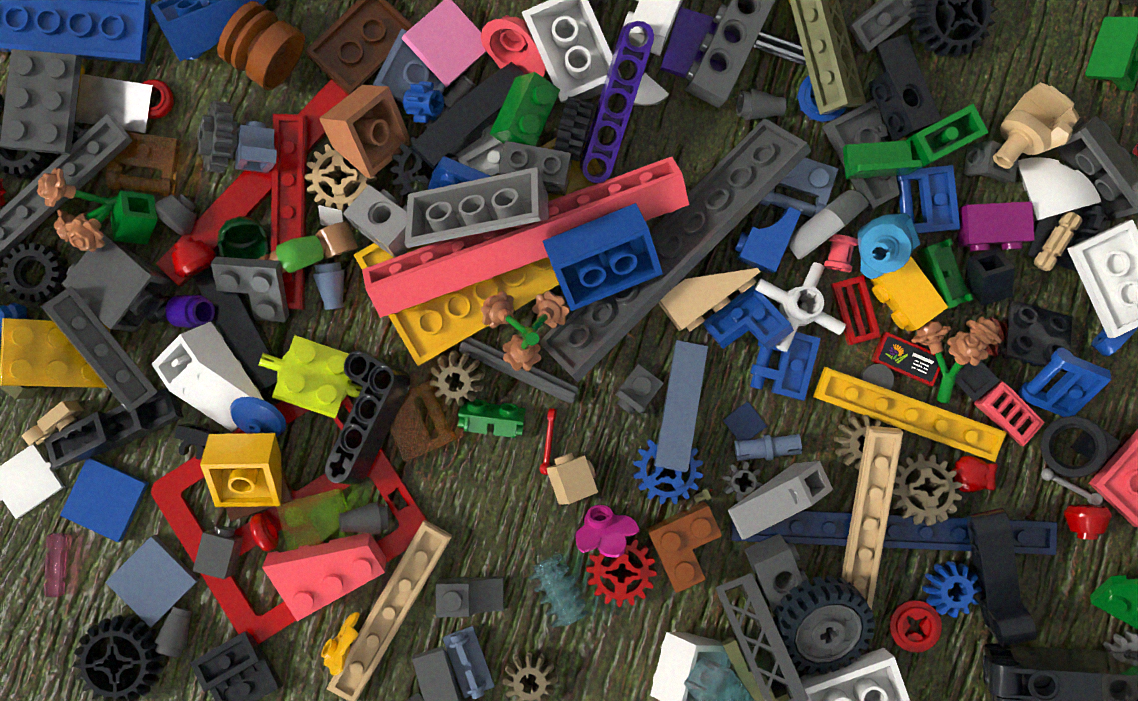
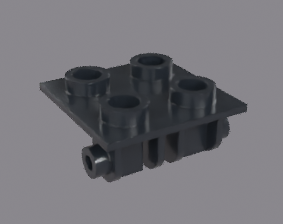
(1092, 224)
(1035, 334)

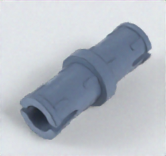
(768, 447)

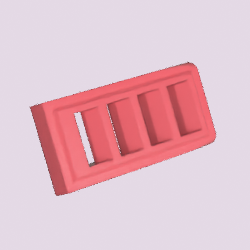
(986, 402)

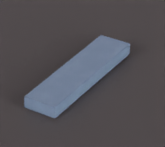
(681, 406)

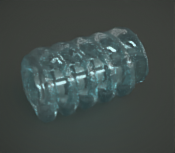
(558, 591)

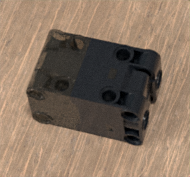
(1059, 674)

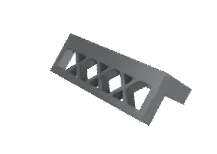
(99, 349)
(771, 637)

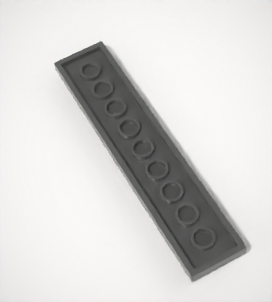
(680, 244)

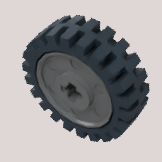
(824, 624)

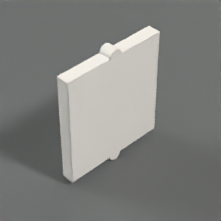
(27, 481)

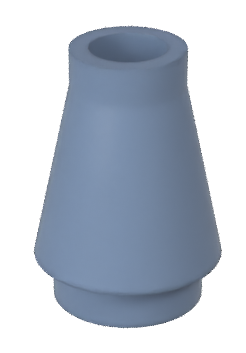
(330, 284)

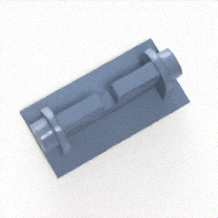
(468, 662)

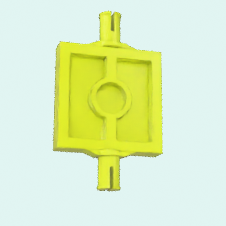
(311, 377)

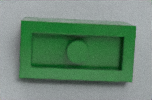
(1116, 52)
(879, 159)

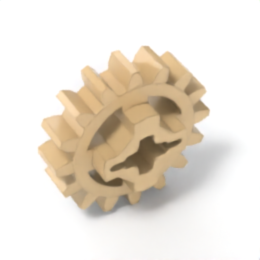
(326, 177)

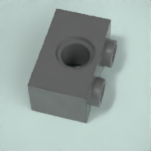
(770, 559)

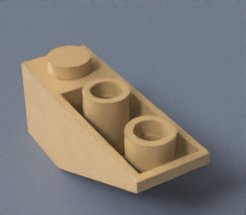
(697, 295)

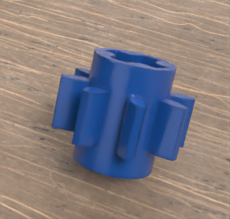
(423, 102)

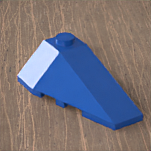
(194, 24)

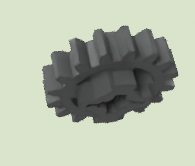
(217, 136)

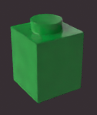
(133, 217)

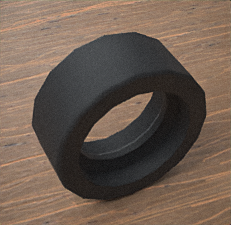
(1074, 422)

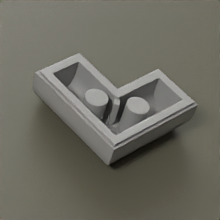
(827, 222)

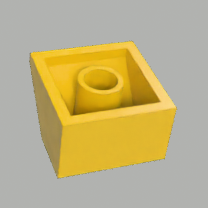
(243, 469)

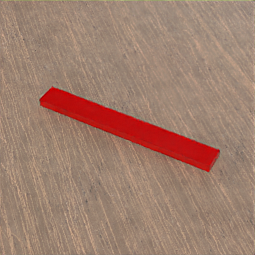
(252, 187)

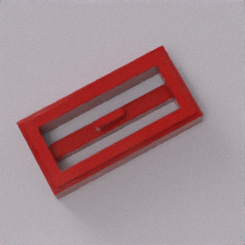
(844, 315)

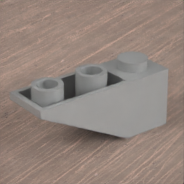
(780, 498)

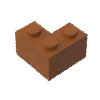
(676, 539)

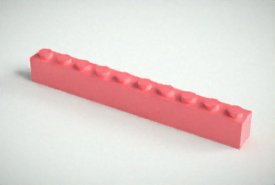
(481, 256)

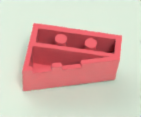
(324, 572)

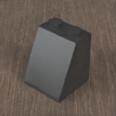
(116, 284)

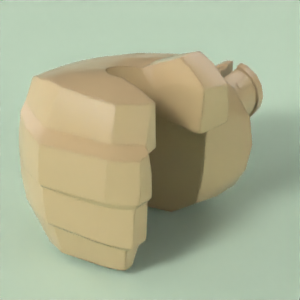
(1036, 124)

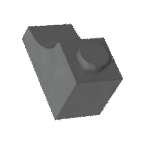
(469, 595)

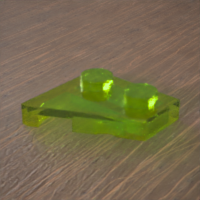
(311, 518)

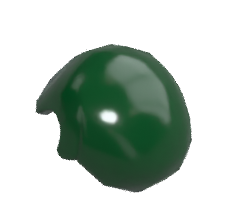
(242, 238)

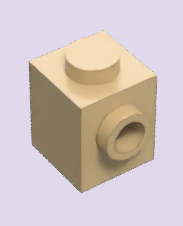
(572, 478)

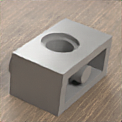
(368, 217)

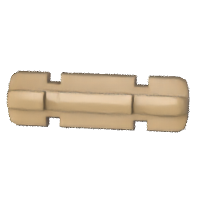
(1058, 241)

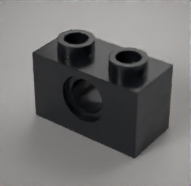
(904, 101)

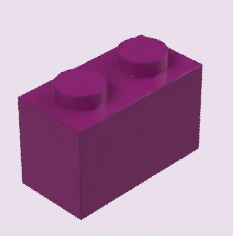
(996, 225)

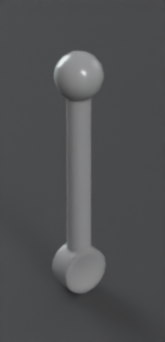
(1093, 498)

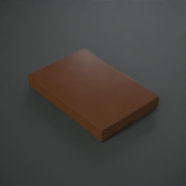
(358, 43)

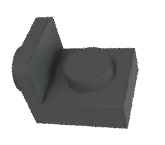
(980, 162)
(637, 390)

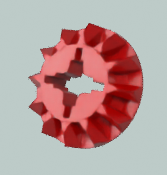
(930, 626)

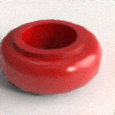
(166, 102)
(264, 532)

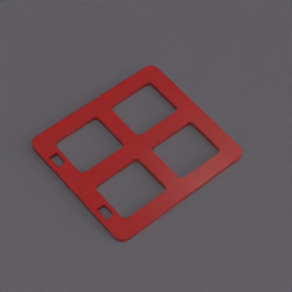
(169, 497)

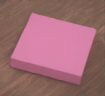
(446, 41)

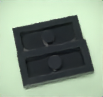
(237, 671)

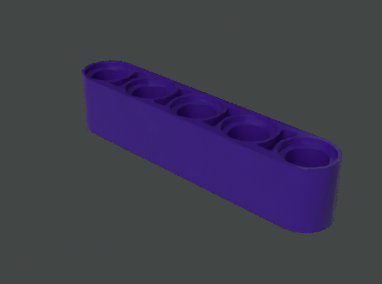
(628, 89)

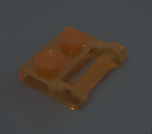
(147, 153)
(409, 426)

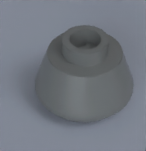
(177, 213)

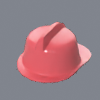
(511, 41)

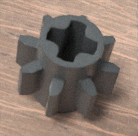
(746, 489)

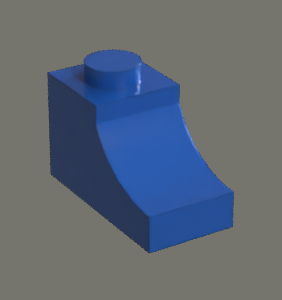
(766, 246)

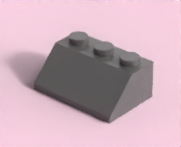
(1105, 165)

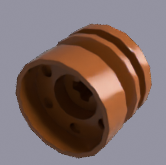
(261, 45)

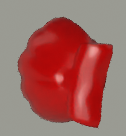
(975, 474)

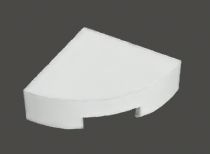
(649, 92)

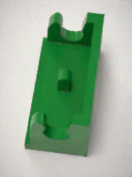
(943, 273)

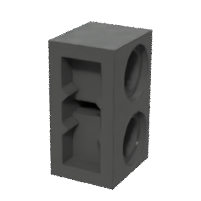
(552, 164)

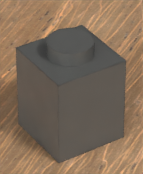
(218, 552)

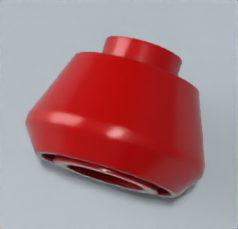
(191, 257)
(1087, 520)

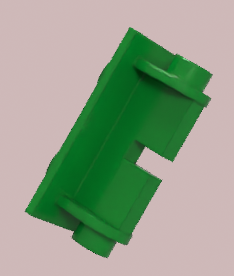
(506, 418)

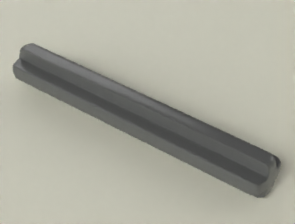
(535, 377)

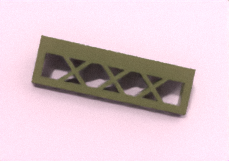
(828, 54)

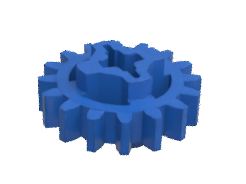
(654, 477)

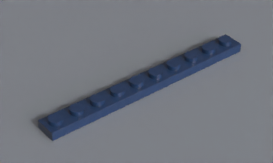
(951, 534)

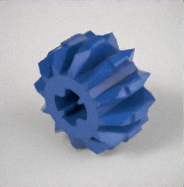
(959, 597)

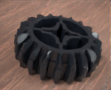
(939, 17)
(116, 684)

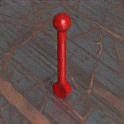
(551, 416)

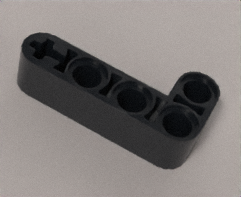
(342, 465)
(998, 578)

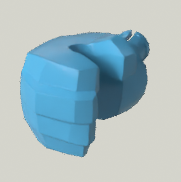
(886, 244)

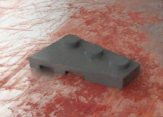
(859, 127)

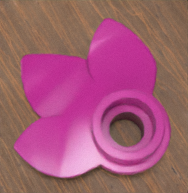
(605, 531)

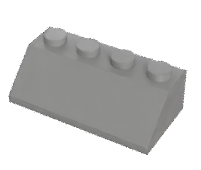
(476, 207)

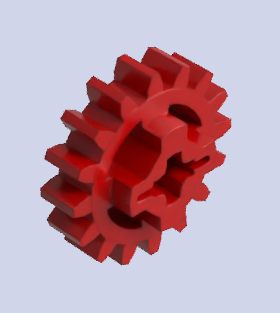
(636, 572)

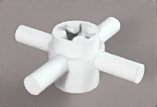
(809, 310)

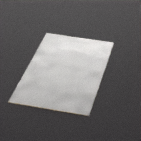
(121, 99)

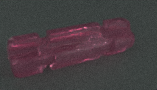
(55, 564)

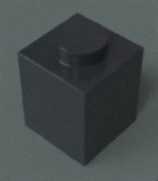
(990, 276)

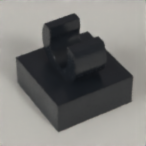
(193, 435)

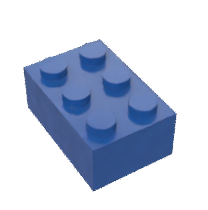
(603, 256)

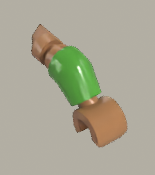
(310, 249)

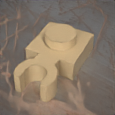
(55, 420)

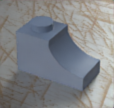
(255, 147)

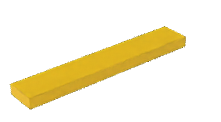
(909, 414)

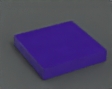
(685, 42)

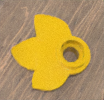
(337, 649)

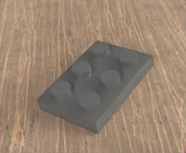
(40, 101)

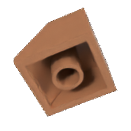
(366, 128)

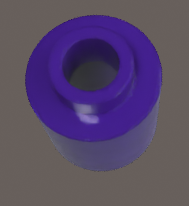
(189, 311)

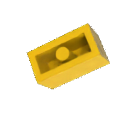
(909, 296)

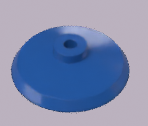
(257, 416)

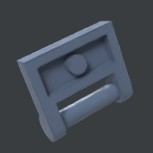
(807, 178)

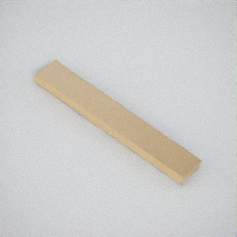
(871, 508)
(390, 610)

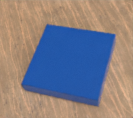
(104, 499)

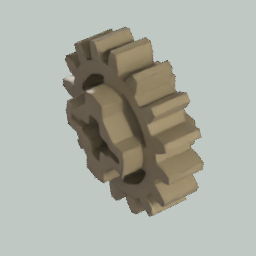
(926, 503)

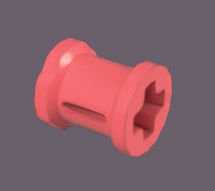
(841, 253)

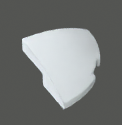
(1055, 187)

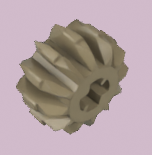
(446, 380)
(851, 446)
(517, 674)

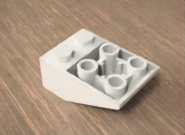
(205, 373)

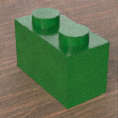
(525, 110)
(947, 135)

